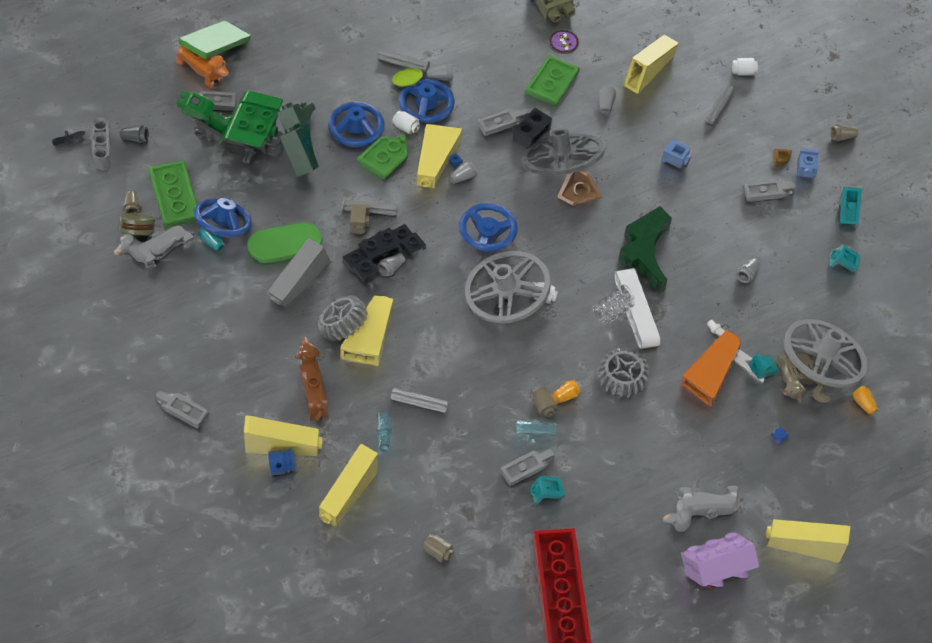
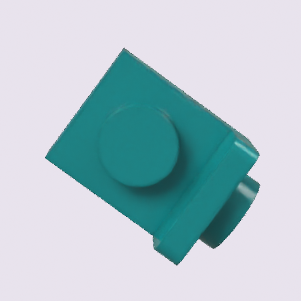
(845, 257)
(763, 366)
(547, 488)

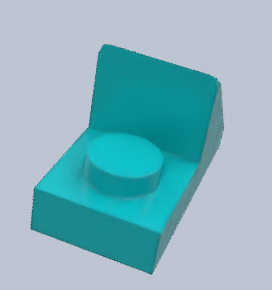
(850, 205)

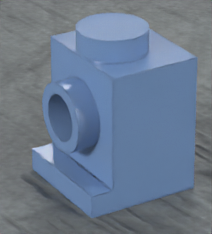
(676, 154)
(807, 163)

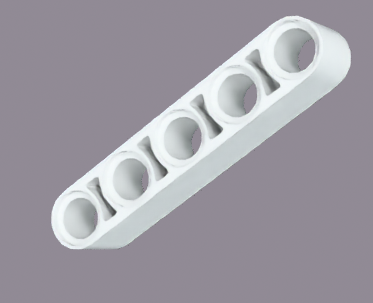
(639, 315)

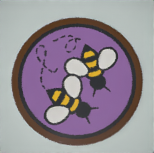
(564, 41)

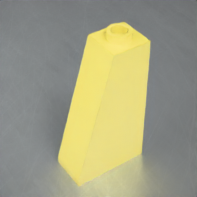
(649, 63)
(437, 147)
(368, 342)
(269, 435)
(349, 485)
(809, 538)

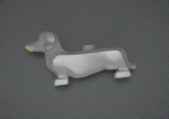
(156, 247)
(702, 504)

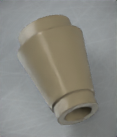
(843, 132)
(131, 203)

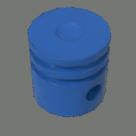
(281, 461)

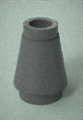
(137, 134)

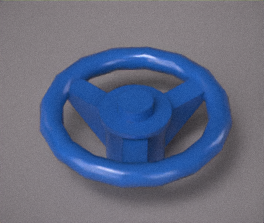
(427, 98)
(355, 123)
(222, 213)
(488, 227)

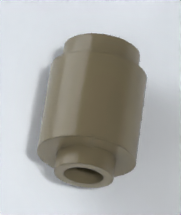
(544, 402)
(438, 548)

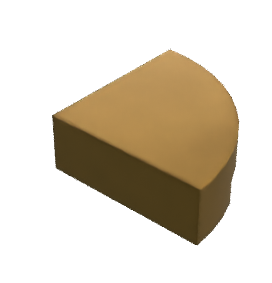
(781, 156)

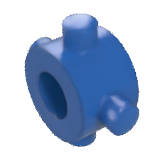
(455, 160)
(779, 435)

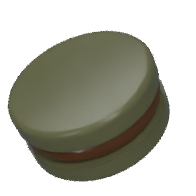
(136, 224)

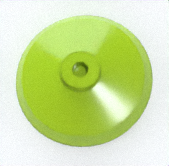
(407, 77)

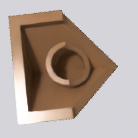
(578, 188)

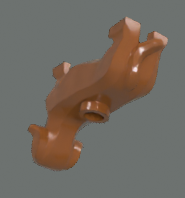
(312, 380)

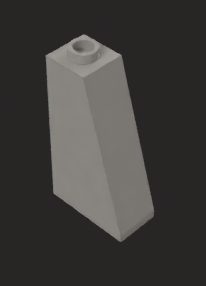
(299, 273)

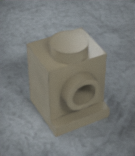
(359, 218)

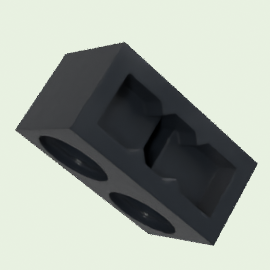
(531, 128)

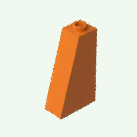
(712, 367)

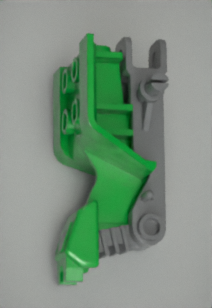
(249, 125)

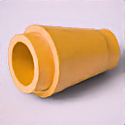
(566, 392)
(865, 400)

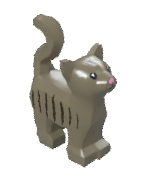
(796, 379)

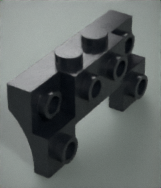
(381, 246)

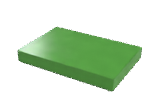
(552, 80)

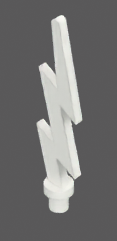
(741, 358)

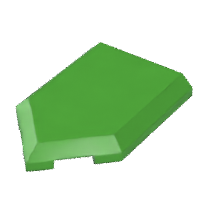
(384, 155)

